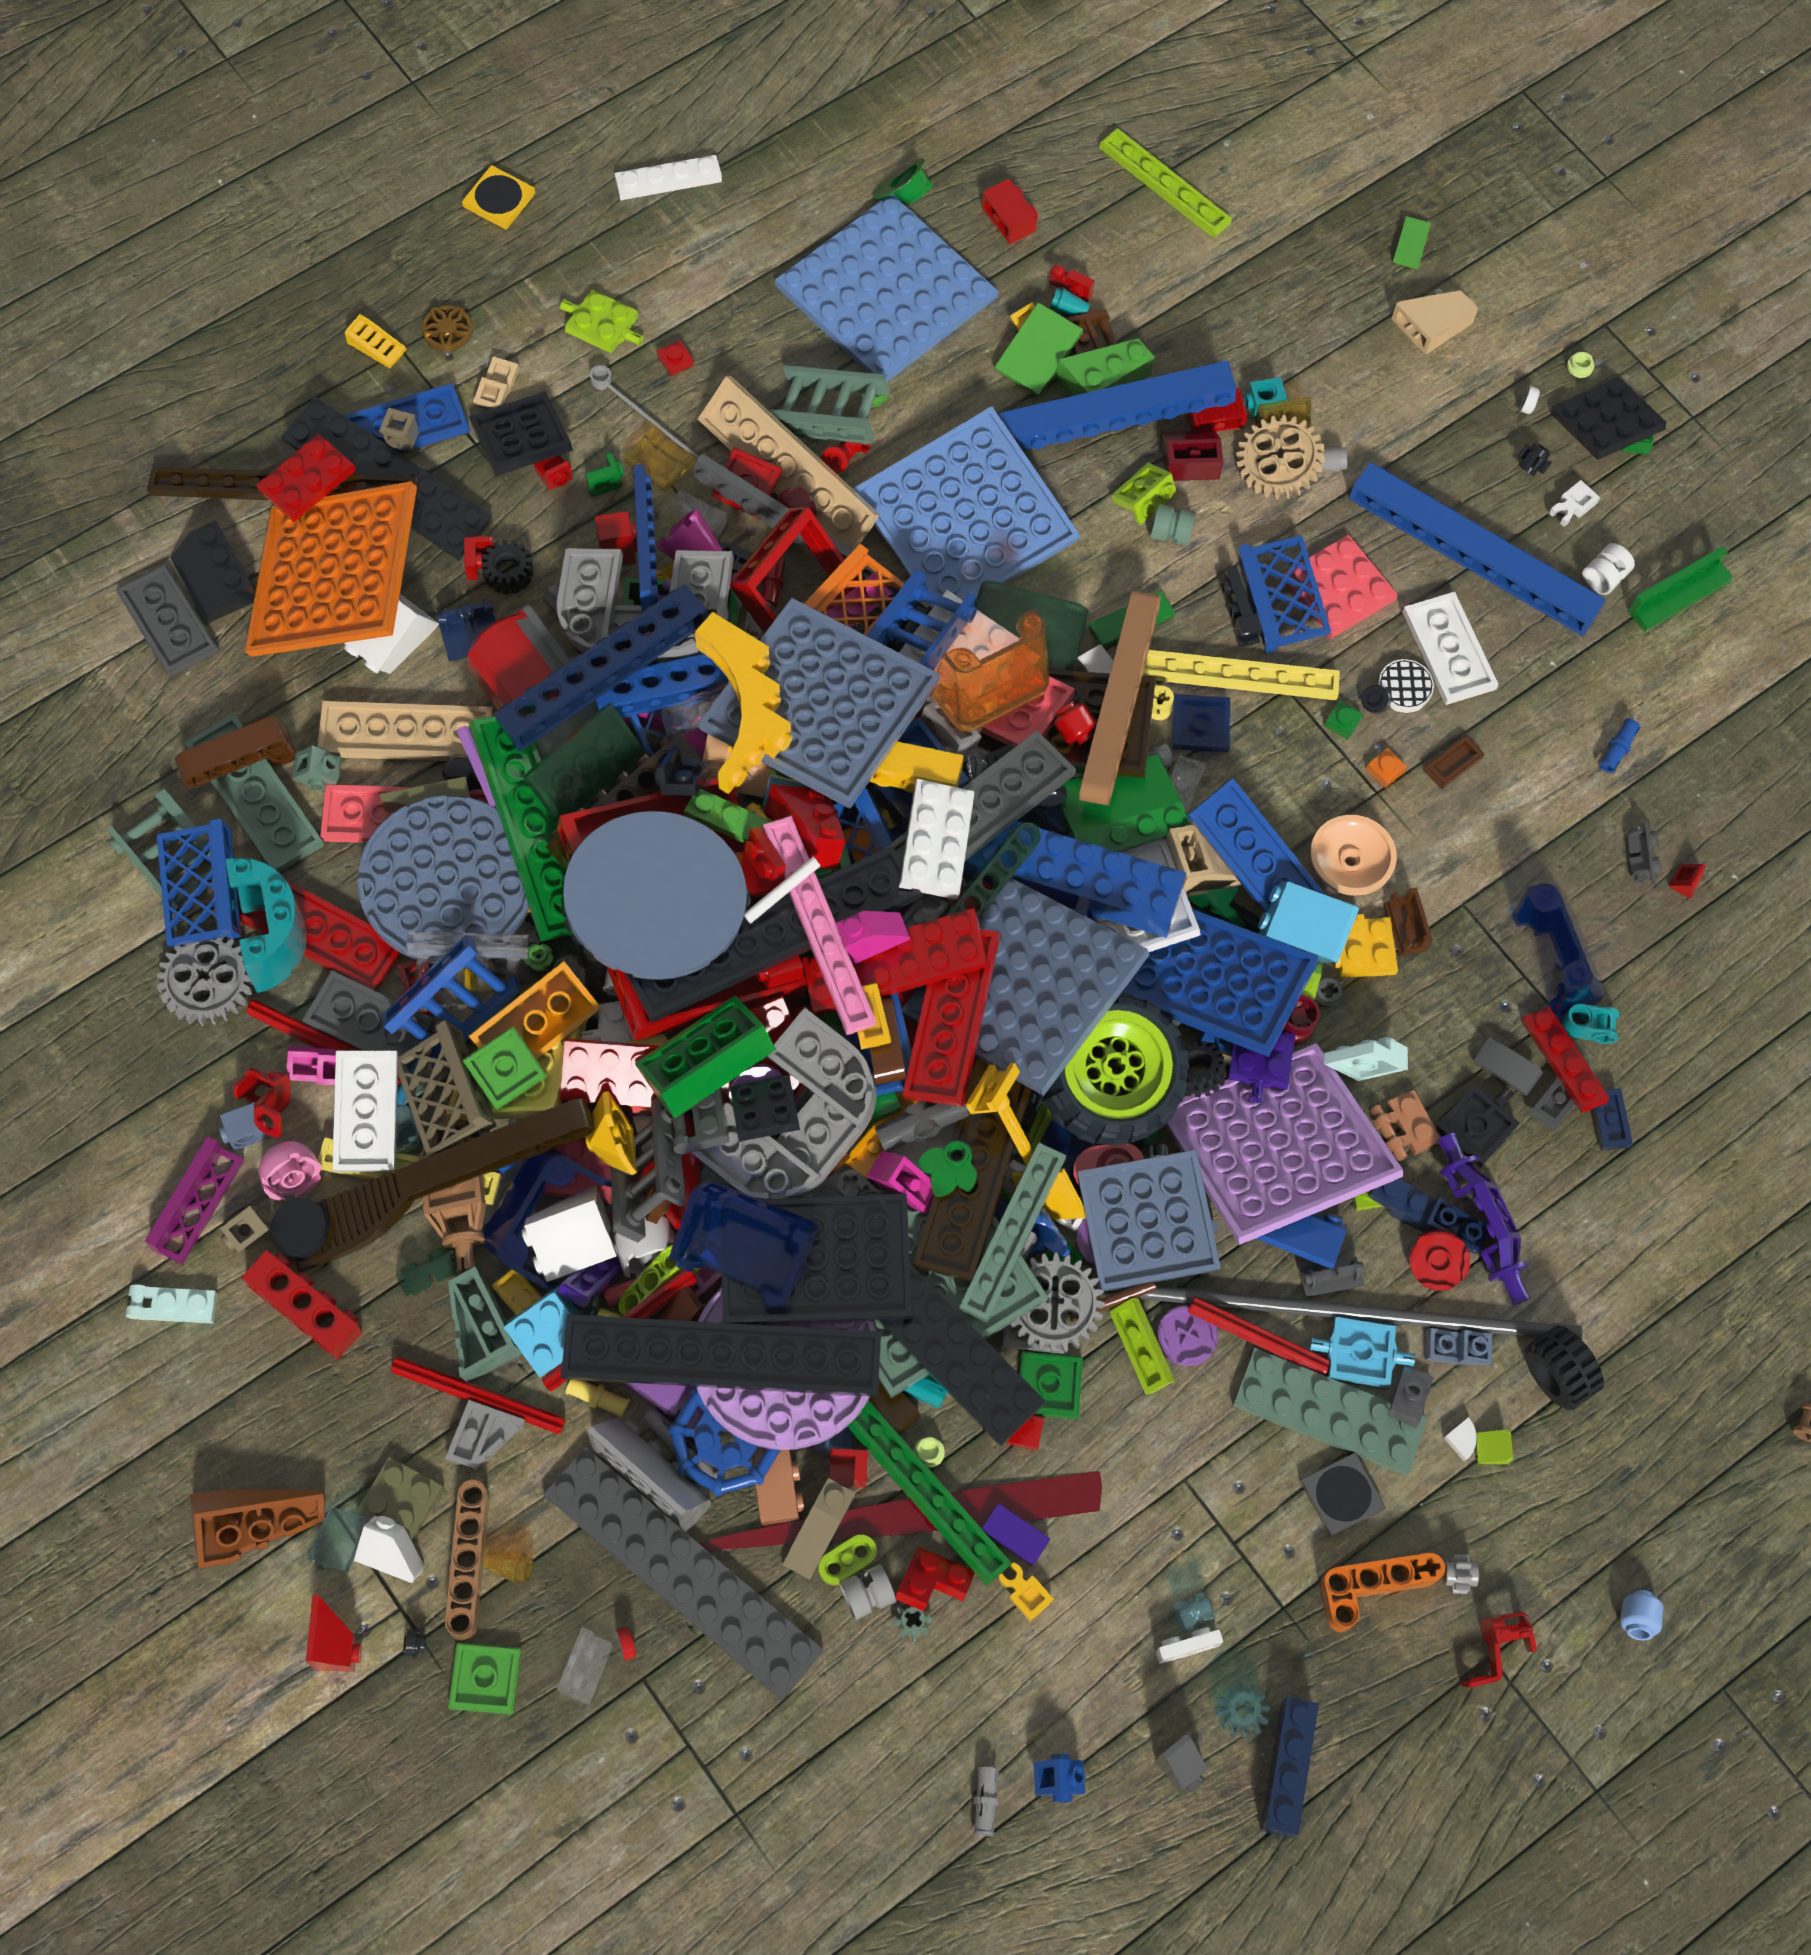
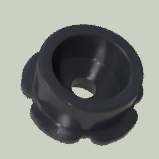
(414, 1642)

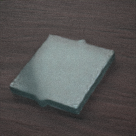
(338, 1539)

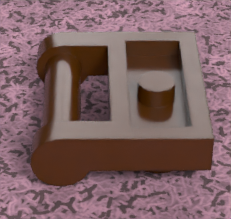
(1089, 339)

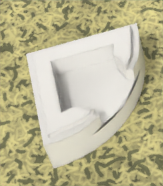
(1463, 1439)

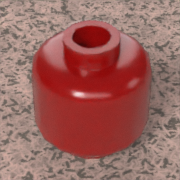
(1075, 723)

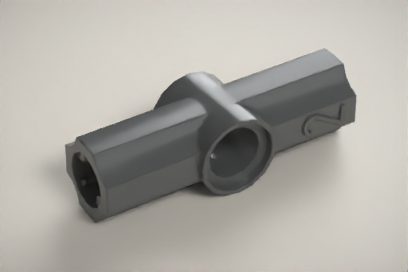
(918, 1123)

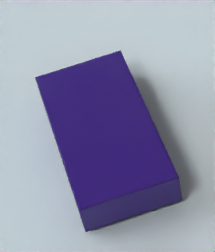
(1015, 1534)

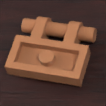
(1412, 1121)

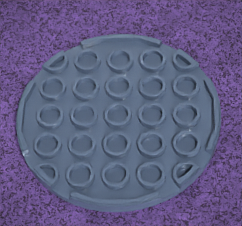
(440, 871)
(654, 895)

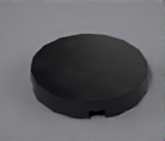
(300, 1228)

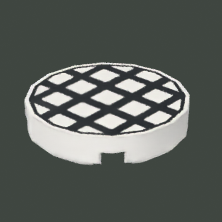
(1408, 685)

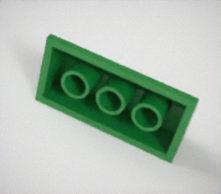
(705, 1056)

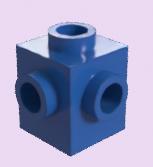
(1059, 1778)

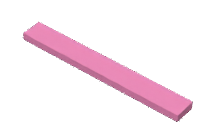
(821, 930)

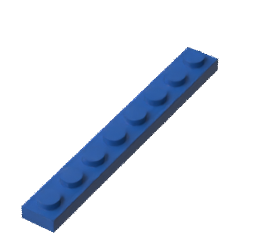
(645, 537)

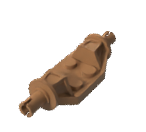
(459, 1205)

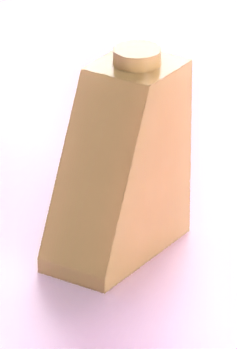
(1434, 318)

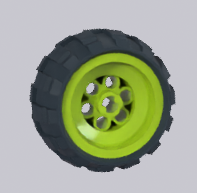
(1157, 1079)

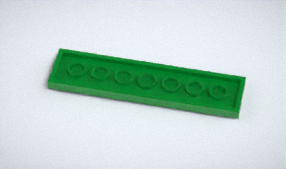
(524, 824)

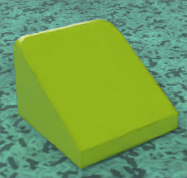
(1494, 1447)

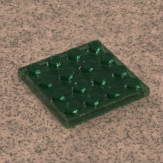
(586, 764)

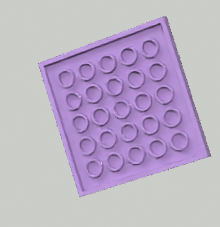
(1285, 1154)

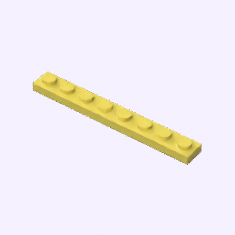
(1242, 675)

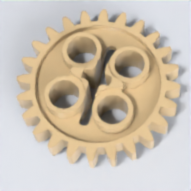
(1276, 436)

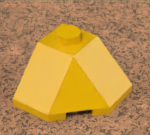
(612, 1136)

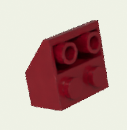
(1192, 455)

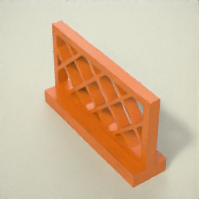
(844, 578)

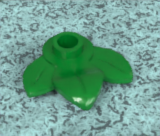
(945, 1171)

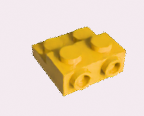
(1368, 949)

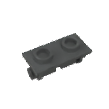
(1645, 865)
(1322, 1280)

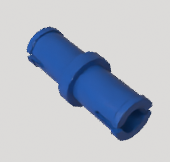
(1619, 745)

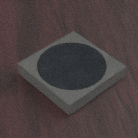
(1342, 1494)

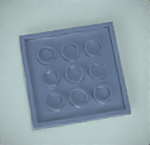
(1148, 1220)

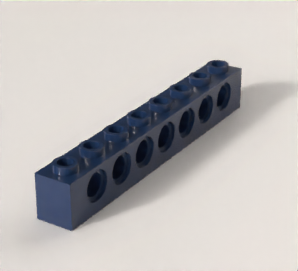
(596, 680)

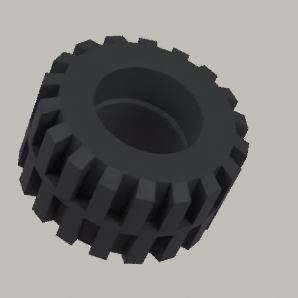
(1564, 1367)

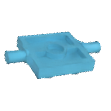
(1362, 1352)

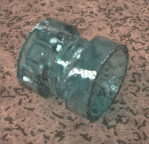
(1195, 1611)

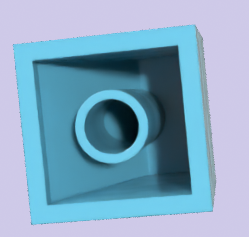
(1308, 921)

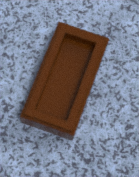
(1453, 762)

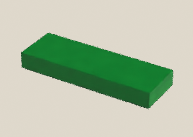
(1108, 628)

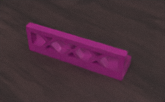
(185, 1194)

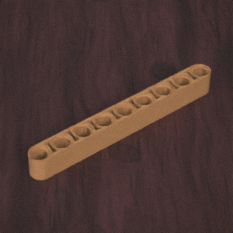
(1120, 698)

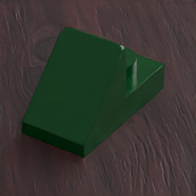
(1216, 904)

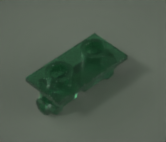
(417, 1275)

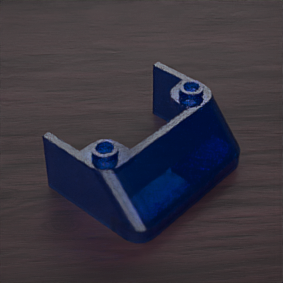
(519, 1202)

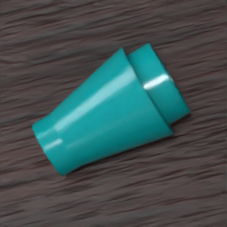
(1067, 303)

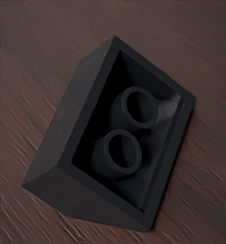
(212, 573)

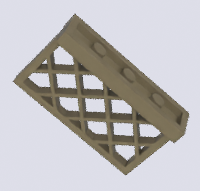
(470, 1097)

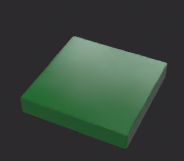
(1055, 1380)

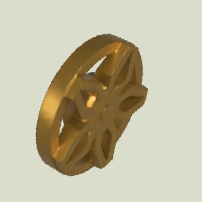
(447, 328)

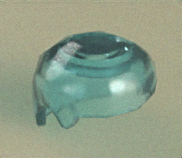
(406, 1131)

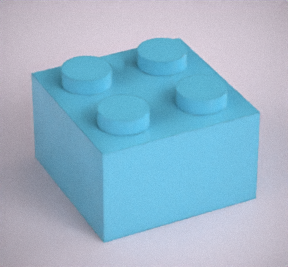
(541, 1330)

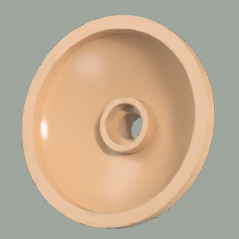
(1355, 840)

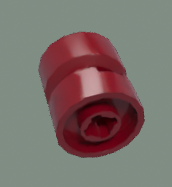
(1303, 1019)

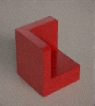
(848, 1467)

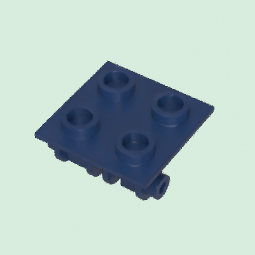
(463, 625)

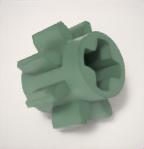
(914, 1630)

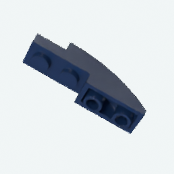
(1429, 1214)

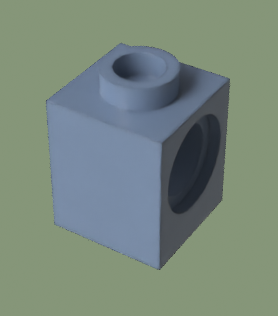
(240, 1128)

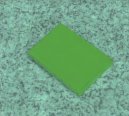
(1036, 348)

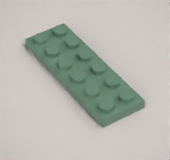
(263, 806)
(1327, 1411)

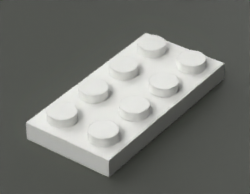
(1450, 648)
(936, 839)
(365, 1111)

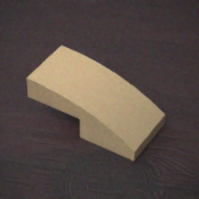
(497, 384)

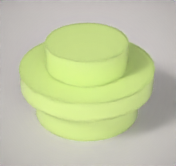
(1580, 364)
(930, 1451)

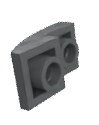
(1508, 1066)

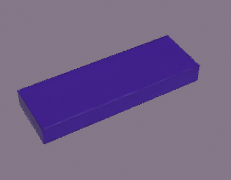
(590, 1281)

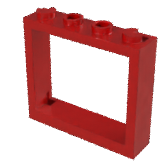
(794, 522)

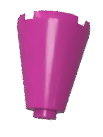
(689, 534)

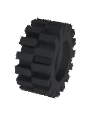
(507, 553)
(1210, 1078)

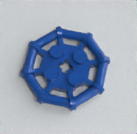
(713, 1453)

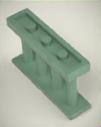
(834, 425)
(166, 810)

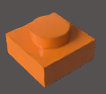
(1386, 767)

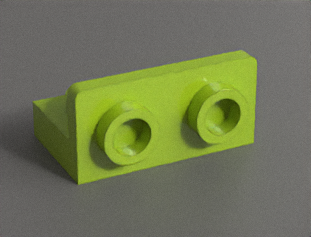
(1145, 491)

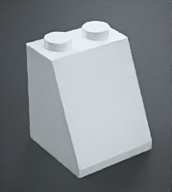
(388, 652)
(570, 1235)

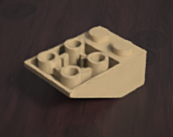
(1199, 860)

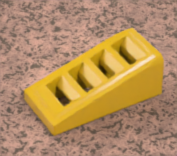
(362, 329)

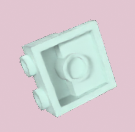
(1369, 1058)

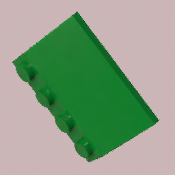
(1137, 814)

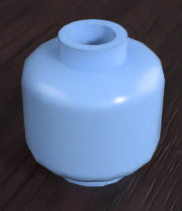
(1641, 1615)

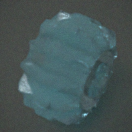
(1249, 1722)

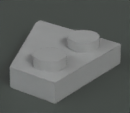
(481, 1435)

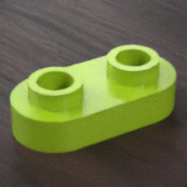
(845, 1558)

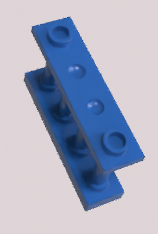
(902, 610)
(442, 976)

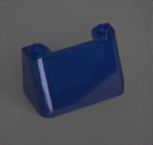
(1549, 912)
(744, 1240)

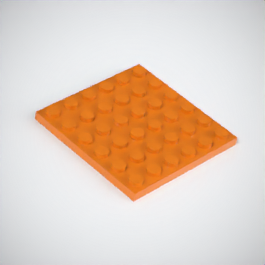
(332, 571)

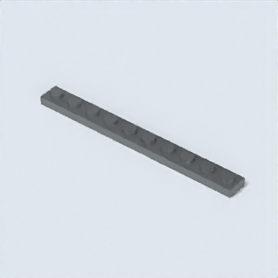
(762, 505)

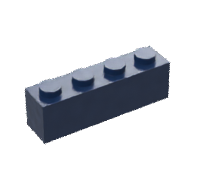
(1289, 1767)

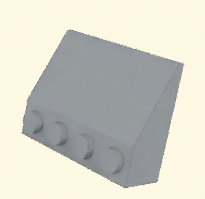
(649, 1472)

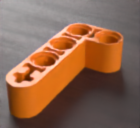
(1383, 1583)

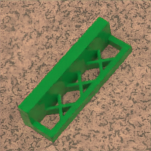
(1680, 590)

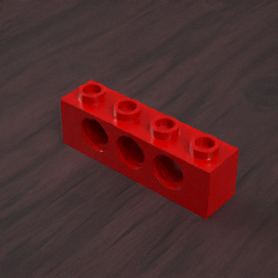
(334, 1338)

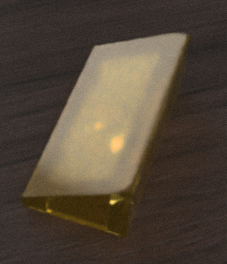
(1297, 407)

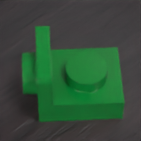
(605, 479)

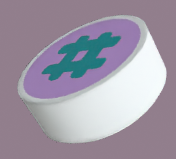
(1529, 400)

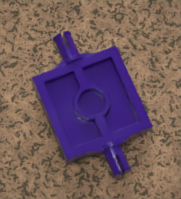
(1261, 1070)

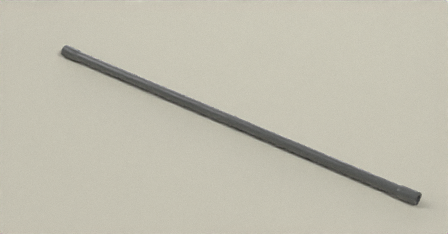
(1333, 1310)

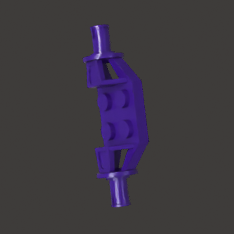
(1500, 1220)

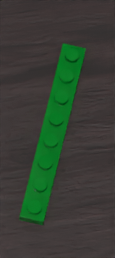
(929, 1494)

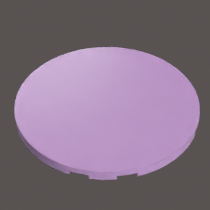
(779, 1417)

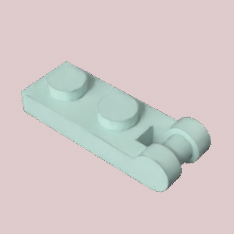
(172, 1304)

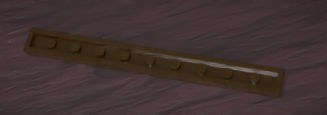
(242, 483)

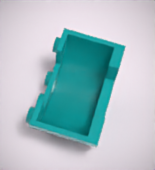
(272, 955)

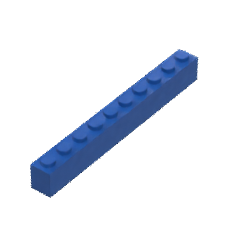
(1121, 406)
(1477, 549)

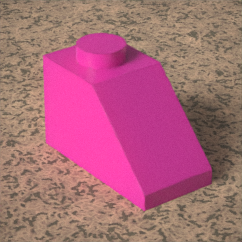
(871, 933)
(900, 1176)

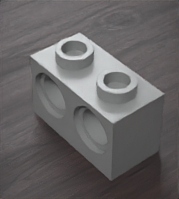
(946, 733)

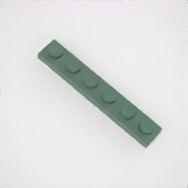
(1012, 1232)

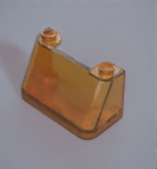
(982, 690)

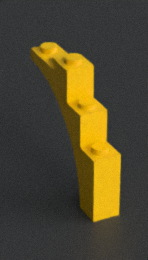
(744, 664)

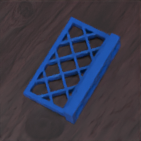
(1259, 592)
(873, 820)
(224, 898)

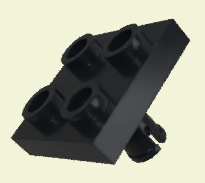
(764, 1108)

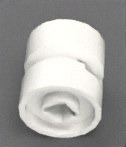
(1608, 569)

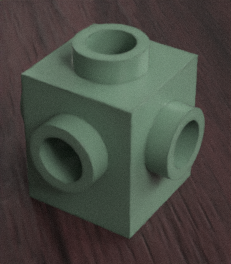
(316, 768)

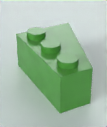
(1105, 367)

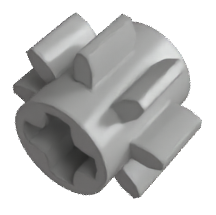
(1461, 1574)

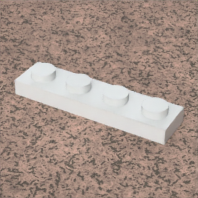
(668, 177)

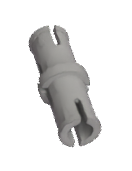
(986, 1801)

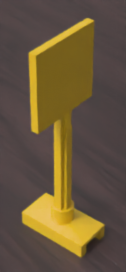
(992, 1096)

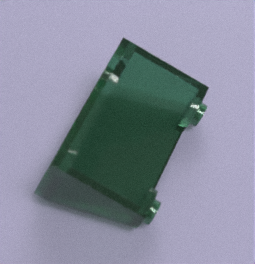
(1063, 619)

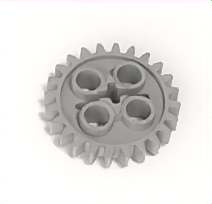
(222, 995)
(1081, 1304)

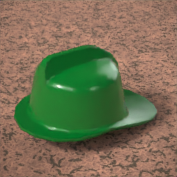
(907, 185)

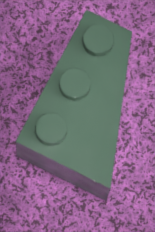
(479, 1325)

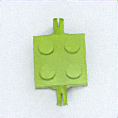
(601, 321)

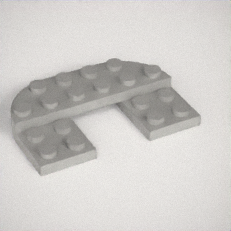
(591, 586)
(828, 1121)

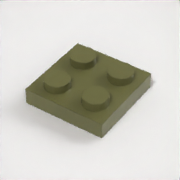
(401, 1496)

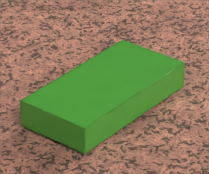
(1411, 242)

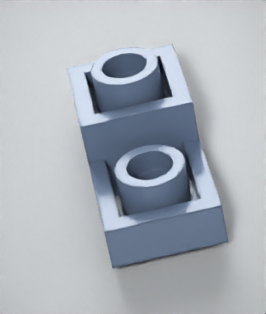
(1458, 1347)

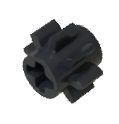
(1534, 458)

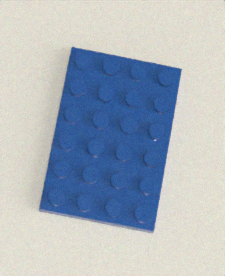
(1226, 983)

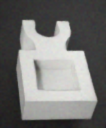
(1575, 501)

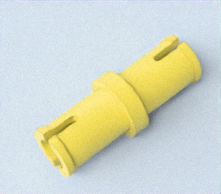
(598, 1396)

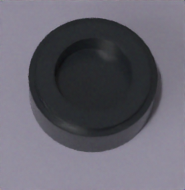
(1376, 699)

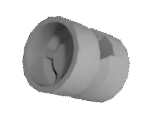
(867, 1592)

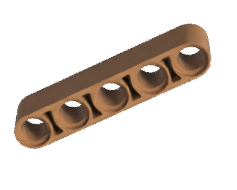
(467, 1575)

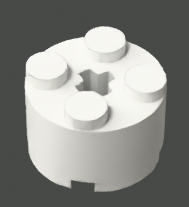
(641, 1255)

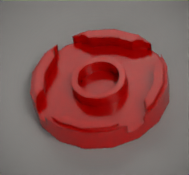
(1439, 1260)

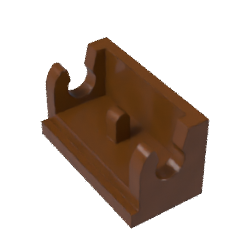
(1408, 923)

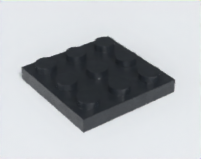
(1608, 418)
(520, 433)

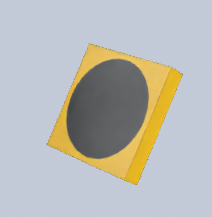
(498, 197)

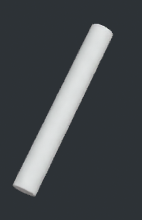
(781, 890)

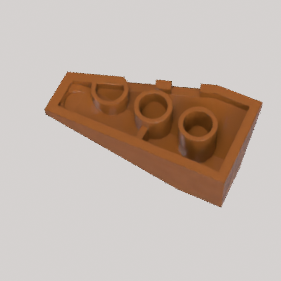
(245, 1519)

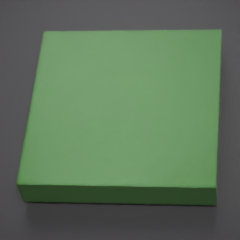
(505, 1068)
(485, 1678)

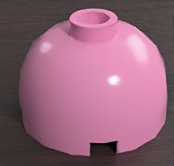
(289, 1170)

